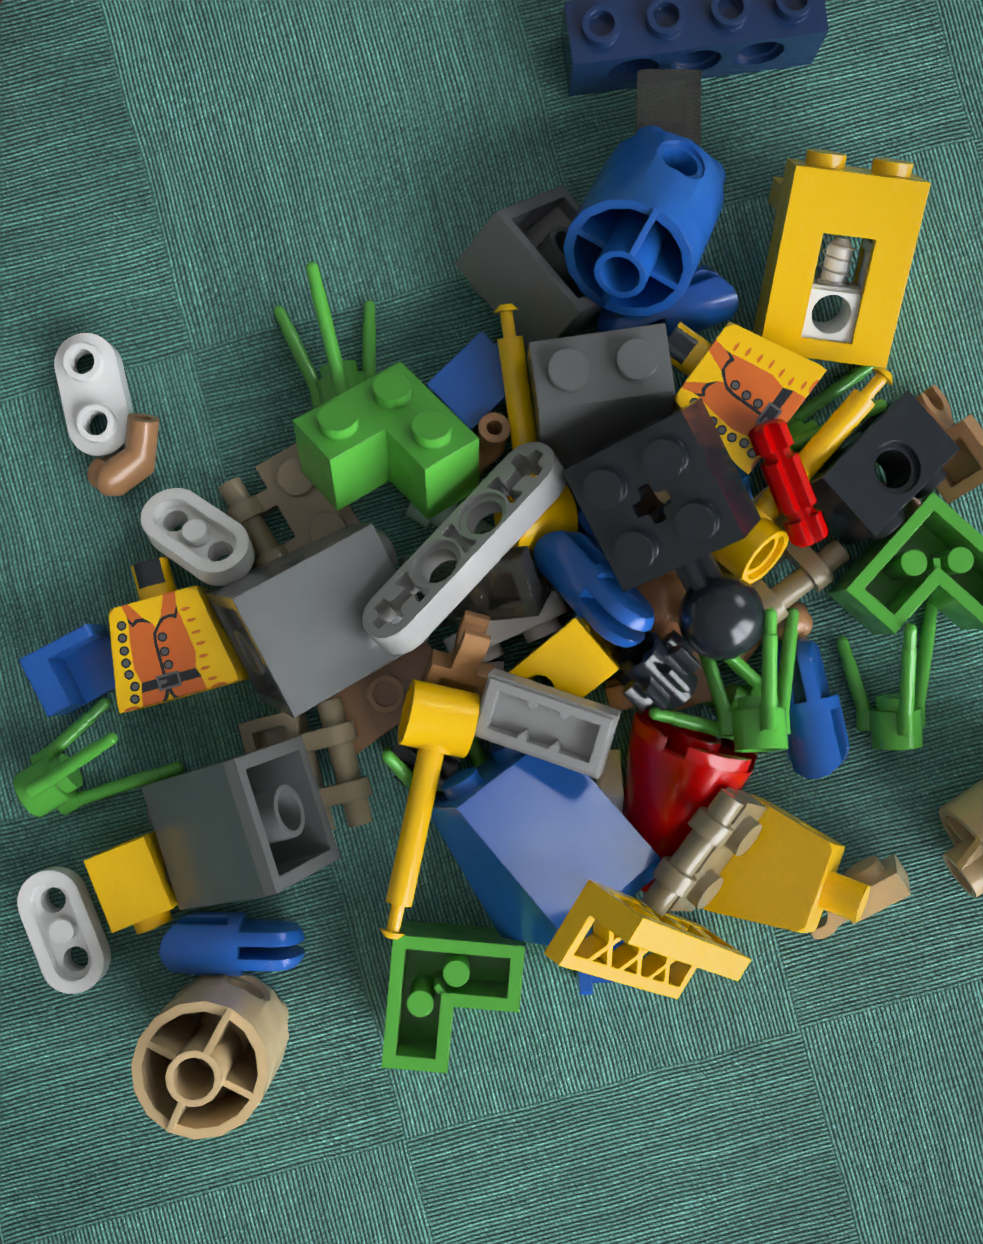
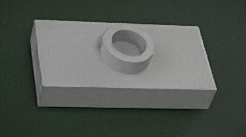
(546, 723)

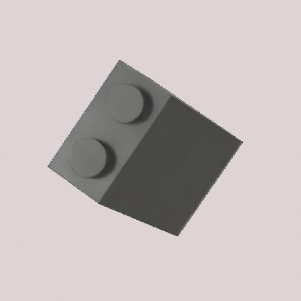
(598, 388)
(302, 617)
(241, 826)

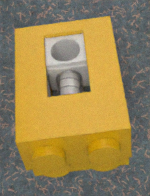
(841, 200)

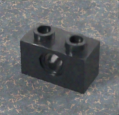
(910, 451)

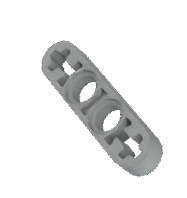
(473, 552)

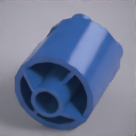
(645, 223)

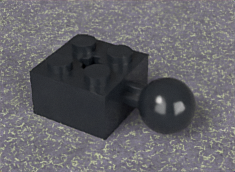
(707, 511)

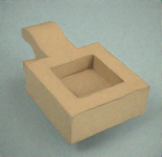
(887, 886)

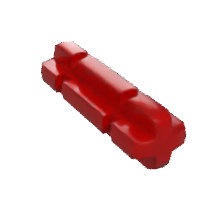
(788, 482)

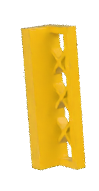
(642, 930)

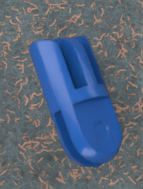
(704, 305)
(588, 584)
(816, 718)
(230, 944)

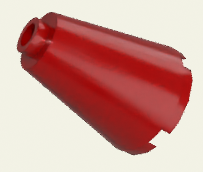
(673, 775)

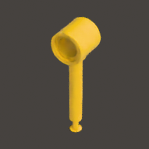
(563, 512)
(767, 541)
(438, 724)

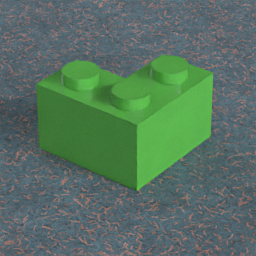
(388, 433)
(925, 558)
(440, 970)

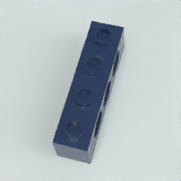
(615, 39)

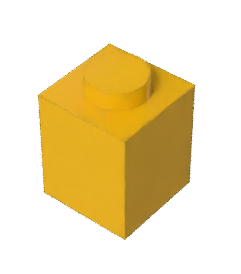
(133, 884)

